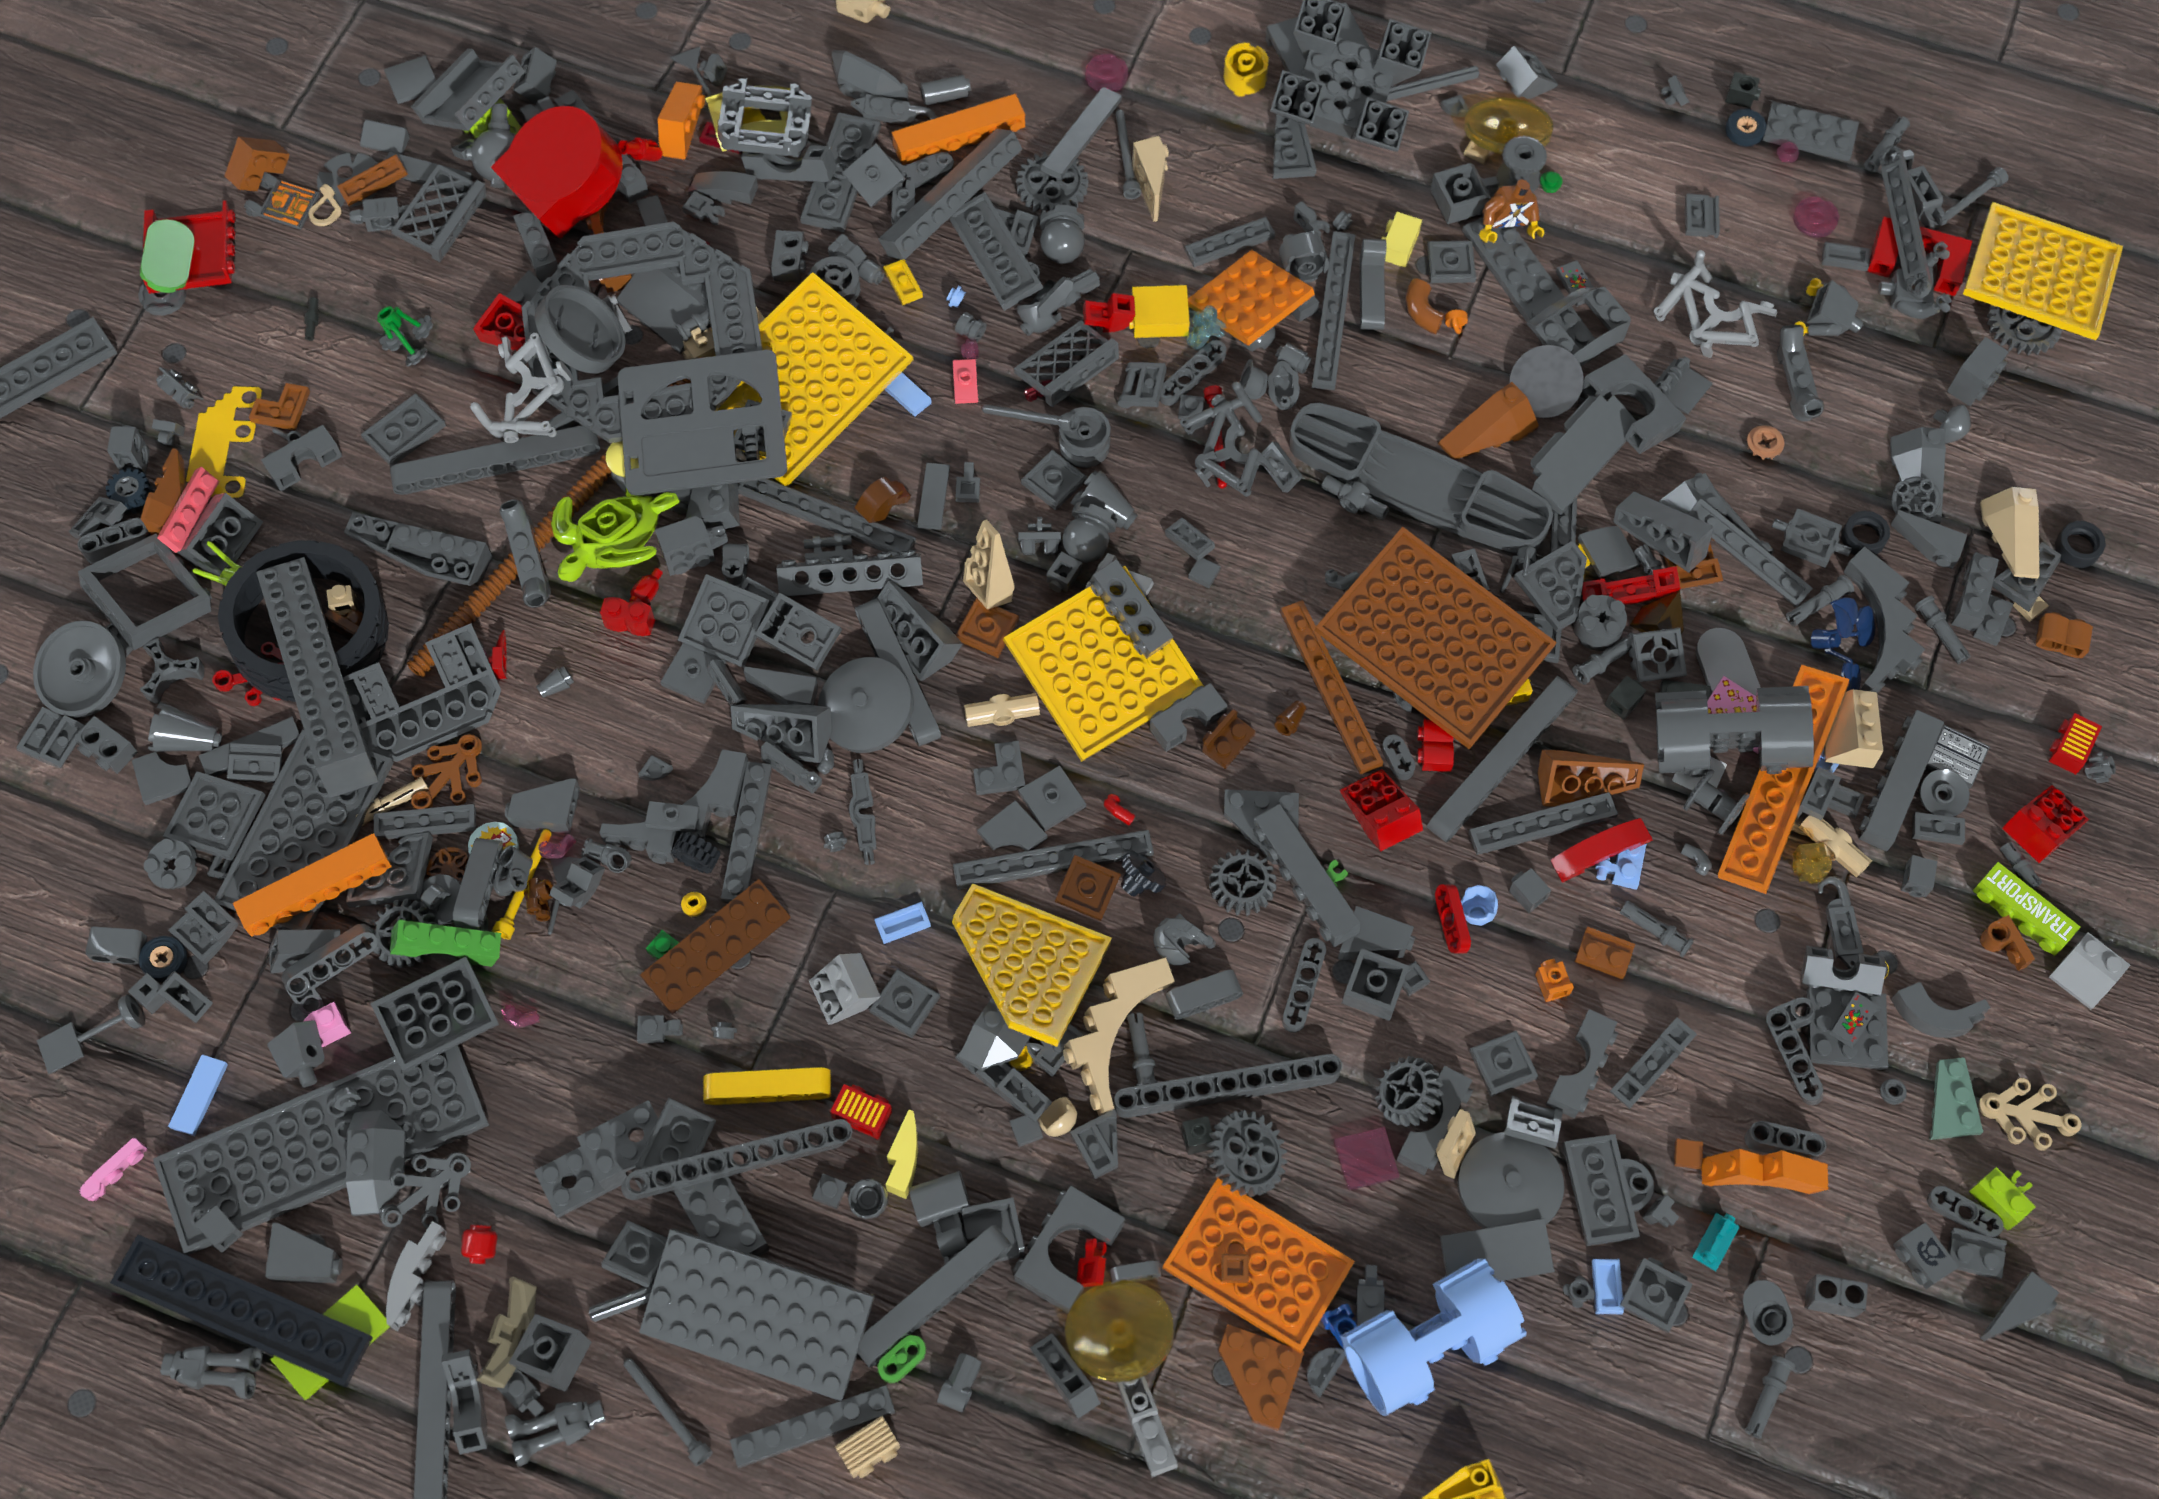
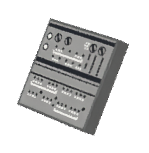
(1957, 753)

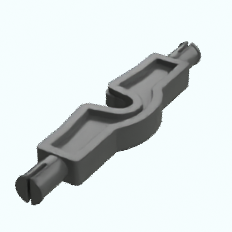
(863, 823)

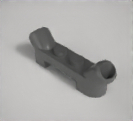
(1792, 354)
(525, 553)

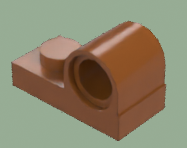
(2010, 940)

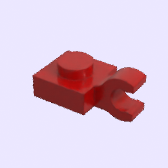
(1092, 1267)

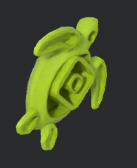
(608, 533)

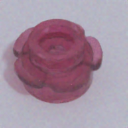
(1788, 152)
(970, 350)

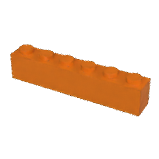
(957, 129)
(312, 885)

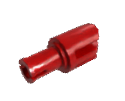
(641, 149)

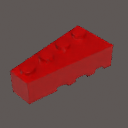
(502, 320)

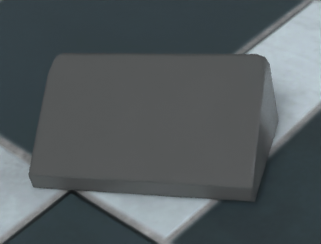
(384, 137)
(726, 682)

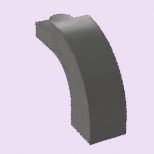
(1933, 1020)
(467, 1402)

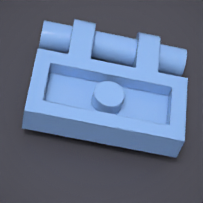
(1626, 870)

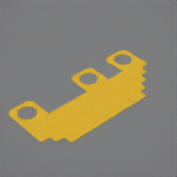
(213, 435)

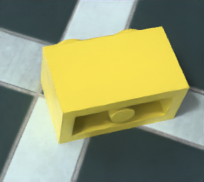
(1401, 238)

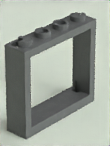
(160, 625)

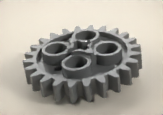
(1047, 191)
(2022, 331)
(1247, 1153)

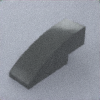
(725, 186)

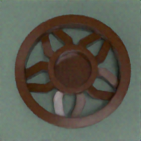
(449, 867)

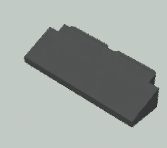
(1575, 458)

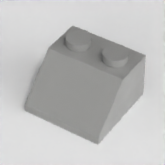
(2089, 971)

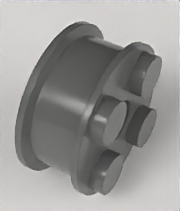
(839, 275)

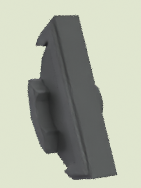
(1323, 1368)

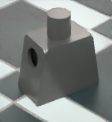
(298, 1051)

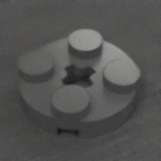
(158, 859)

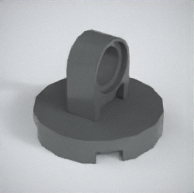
(440, 896)

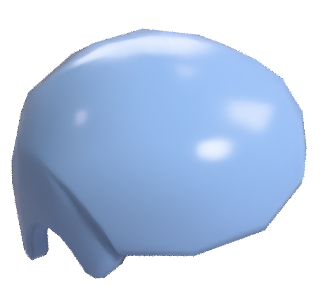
(1479, 905)

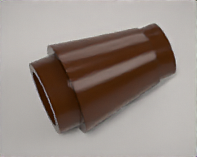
(1290, 718)

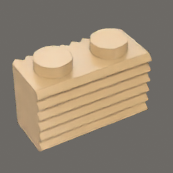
(868, 1447)

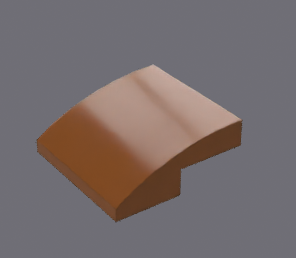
(1704, 573)

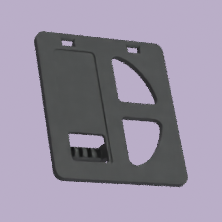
(700, 446)

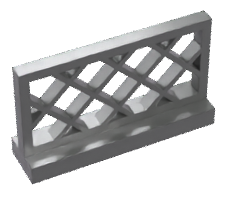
(454, 224)
(1079, 371)

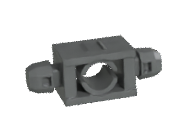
(379, 214)

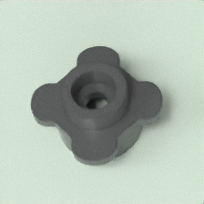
(1586, 1291)

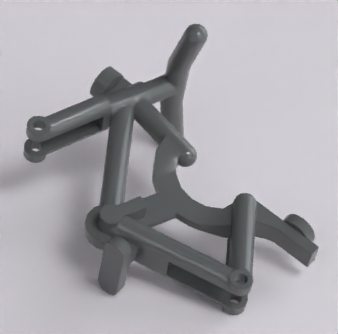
(1209, 460)

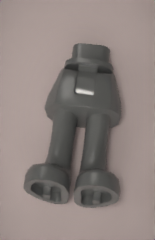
(195, 1365)
(572, 1421)

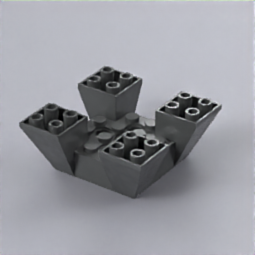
(1372, 73)

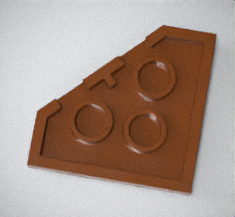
(1261, 1373)

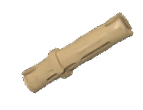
(417, 785)

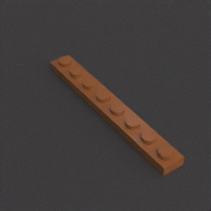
(1331, 687)

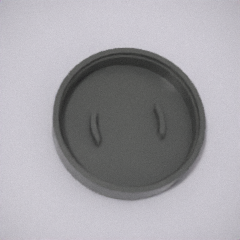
(580, 329)

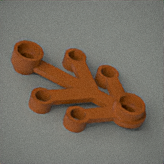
(449, 770)

